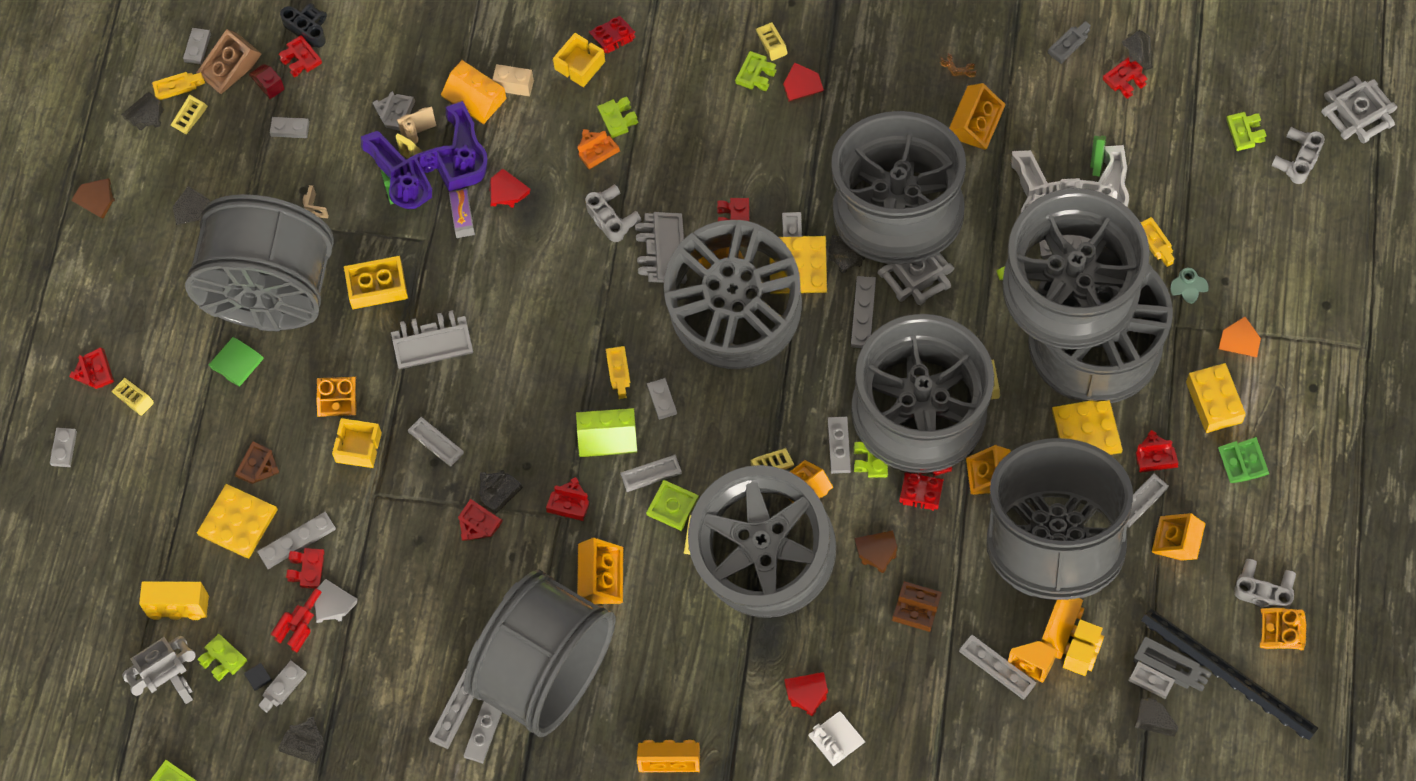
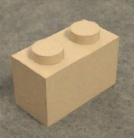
(514, 79)

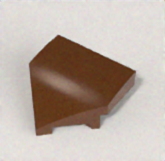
(95, 197)
(257, 464)
(877, 549)

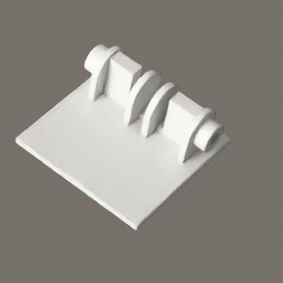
(836, 738)

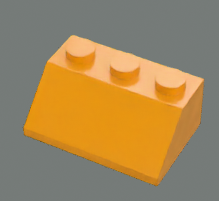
(476, 90)
(977, 116)
(600, 572)
(1062, 625)
(668, 756)

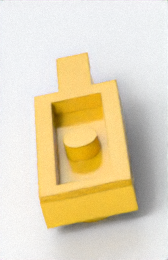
(177, 84)
(1158, 242)
(618, 369)

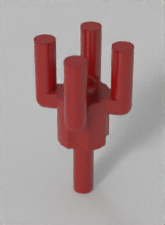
(297, 623)

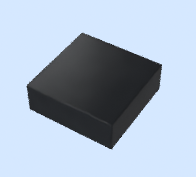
(257, 676)

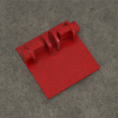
(612, 32)
(921, 490)

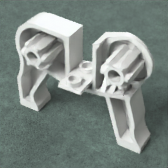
(1036, 186)

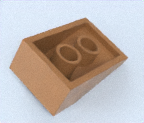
(228, 61)

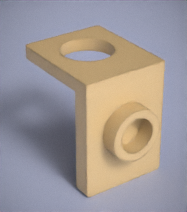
(308, 201)

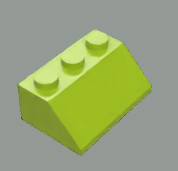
(606, 432)

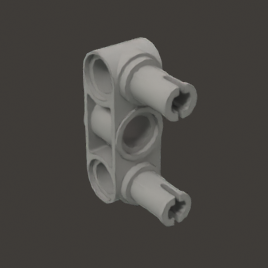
(1306, 157)
(606, 217)
(1262, 592)

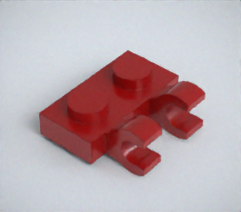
(304, 54)
(1123, 73)
(737, 208)
(312, 567)

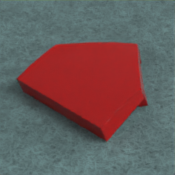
(801, 82)
(506, 189)
(93, 369)
(1156, 454)
(568, 501)
(477, 522)
(807, 691)

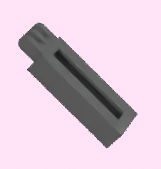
(1165, 661)

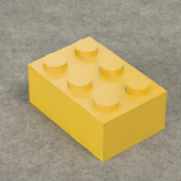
(375, 282)
(1215, 398)
(174, 600)

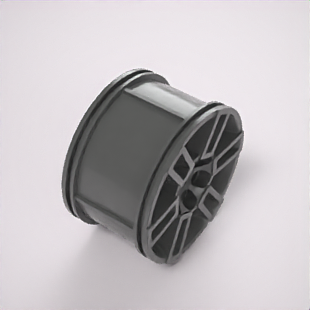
(733, 235)
(259, 262)
(1120, 380)
(1055, 551)
(539, 652)

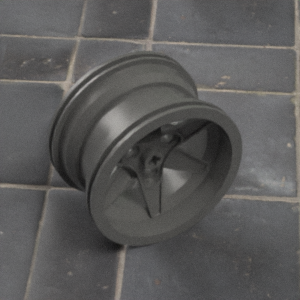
(892, 217)
(1107, 225)
(912, 341)
(708, 518)

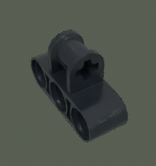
(308, 17)

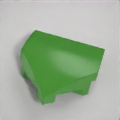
(1098, 155)

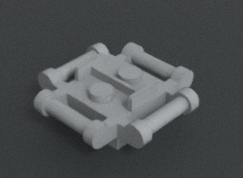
(1359, 108)
(918, 277)
(157, 664)

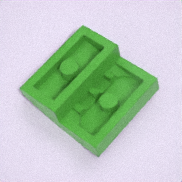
(236, 361)
(1243, 460)

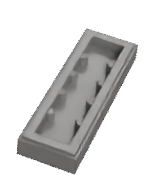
(435, 441)
(839, 445)
(651, 473)
(1146, 496)
(482, 733)

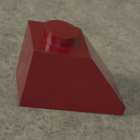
(267, 80)

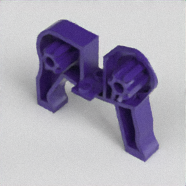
(458, 164)

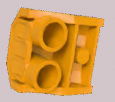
(336, 396)
(1283, 628)

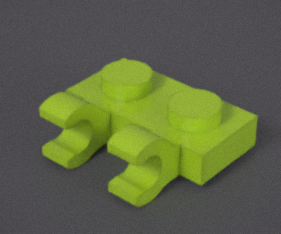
(751, 70)
(613, 119)
(1241, 132)
(874, 466)
(225, 654)

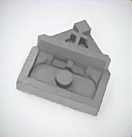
(393, 108)
(332, 602)

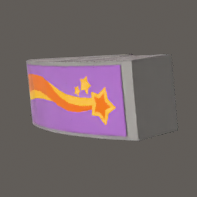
(461, 213)

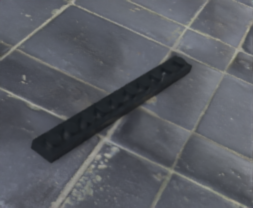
(1235, 678)

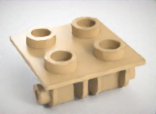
(416, 122)

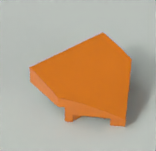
(596, 148)
(1240, 338)

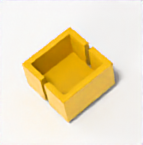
(576, 61)
(358, 441)
(1081, 651)

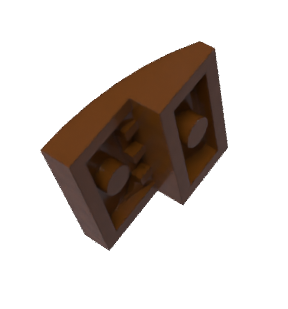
(917, 606)

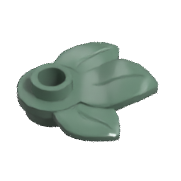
(1188, 288)

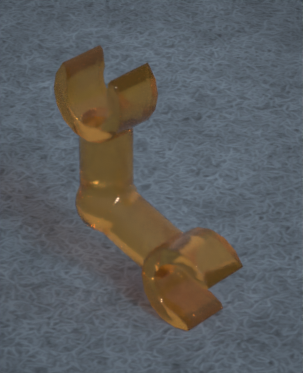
(958, 71)

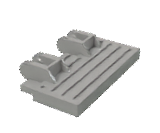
(660, 244)
(432, 343)

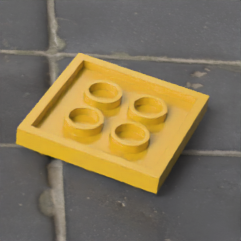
(811, 263)
(1089, 423)
(237, 521)

